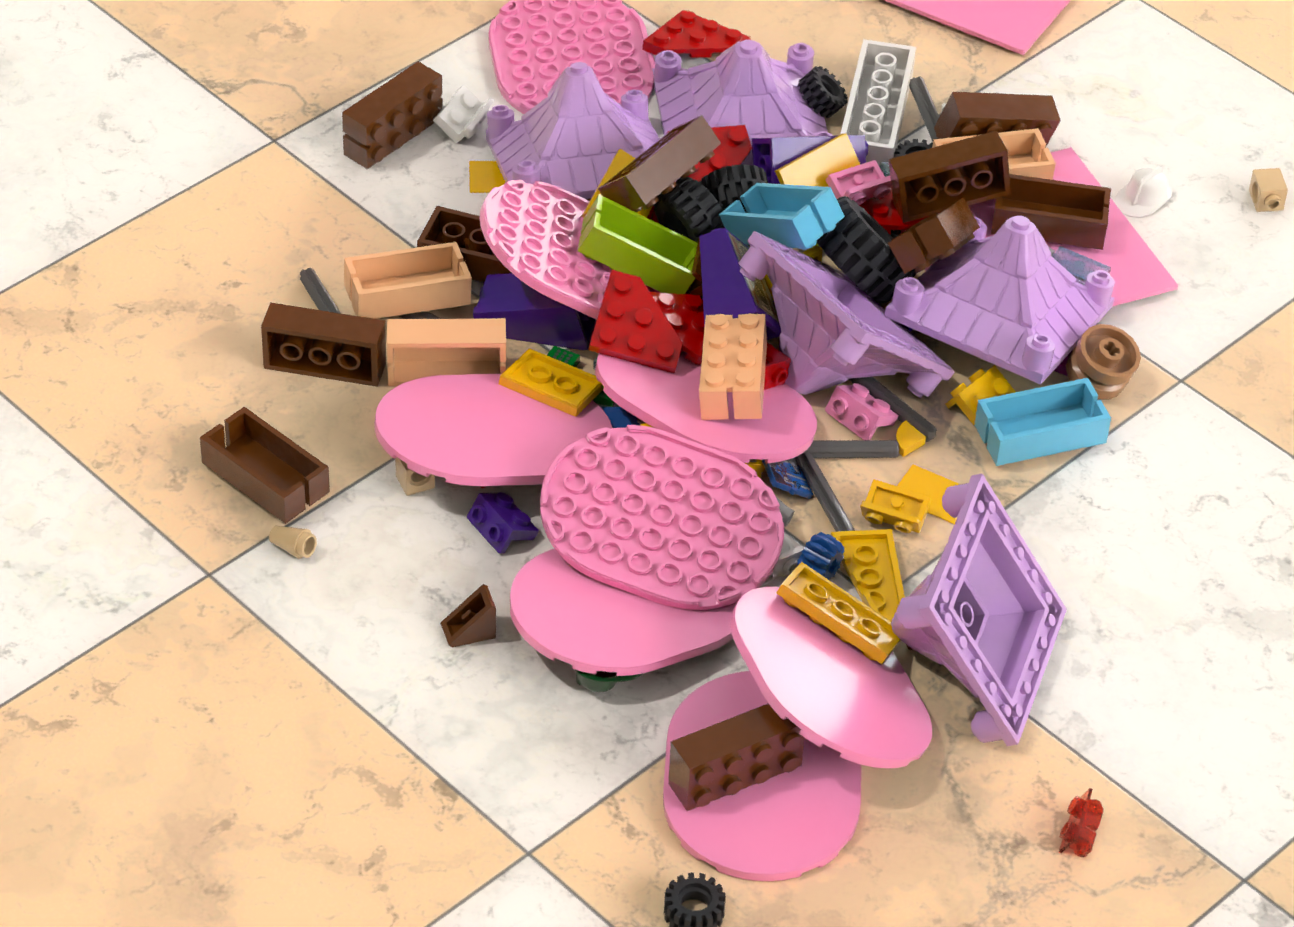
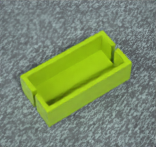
(637, 246)

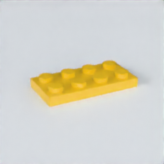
(839, 612)

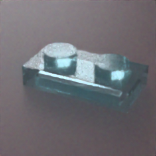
(1078, 264)

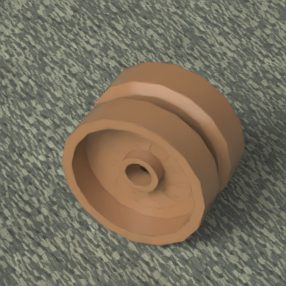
(1106, 358)

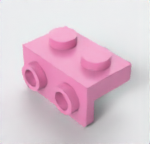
(860, 182)
(859, 410)

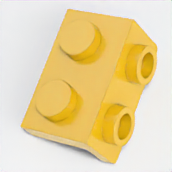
(982, 386)
(895, 506)

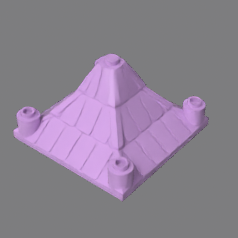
(739, 90)
(570, 133)
(1004, 301)
(834, 326)
(985, 612)

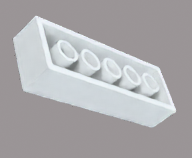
(879, 96)

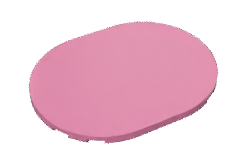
(541, 38)
(537, 239)
(673, 405)
(477, 430)
(661, 517)
(604, 626)
(829, 684)
(772, 826)

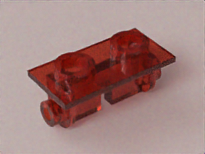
(1083, 814)

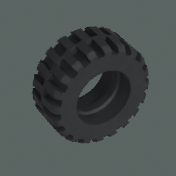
(862, 252)

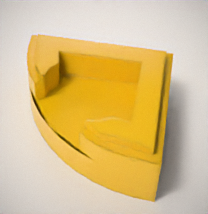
(909, 438)

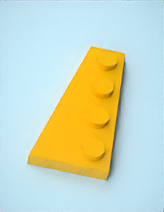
(873, 568)

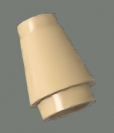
(295, 541)

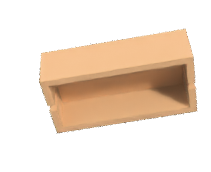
(1025, 153)
(407, 281)
(444, 348)
(733, 363)

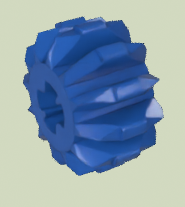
(823, 554)

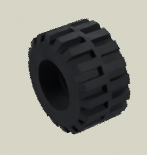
(732, 182)
(689, 209)

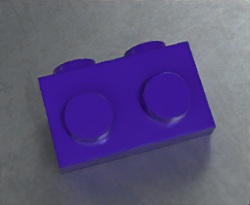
(500, 520)

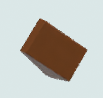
(471, 620)

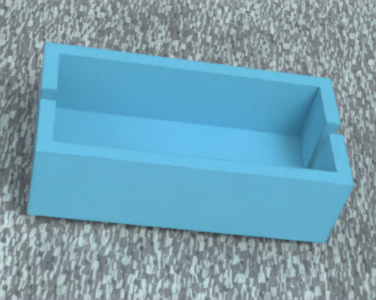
(784, 213)
(1042, 421)

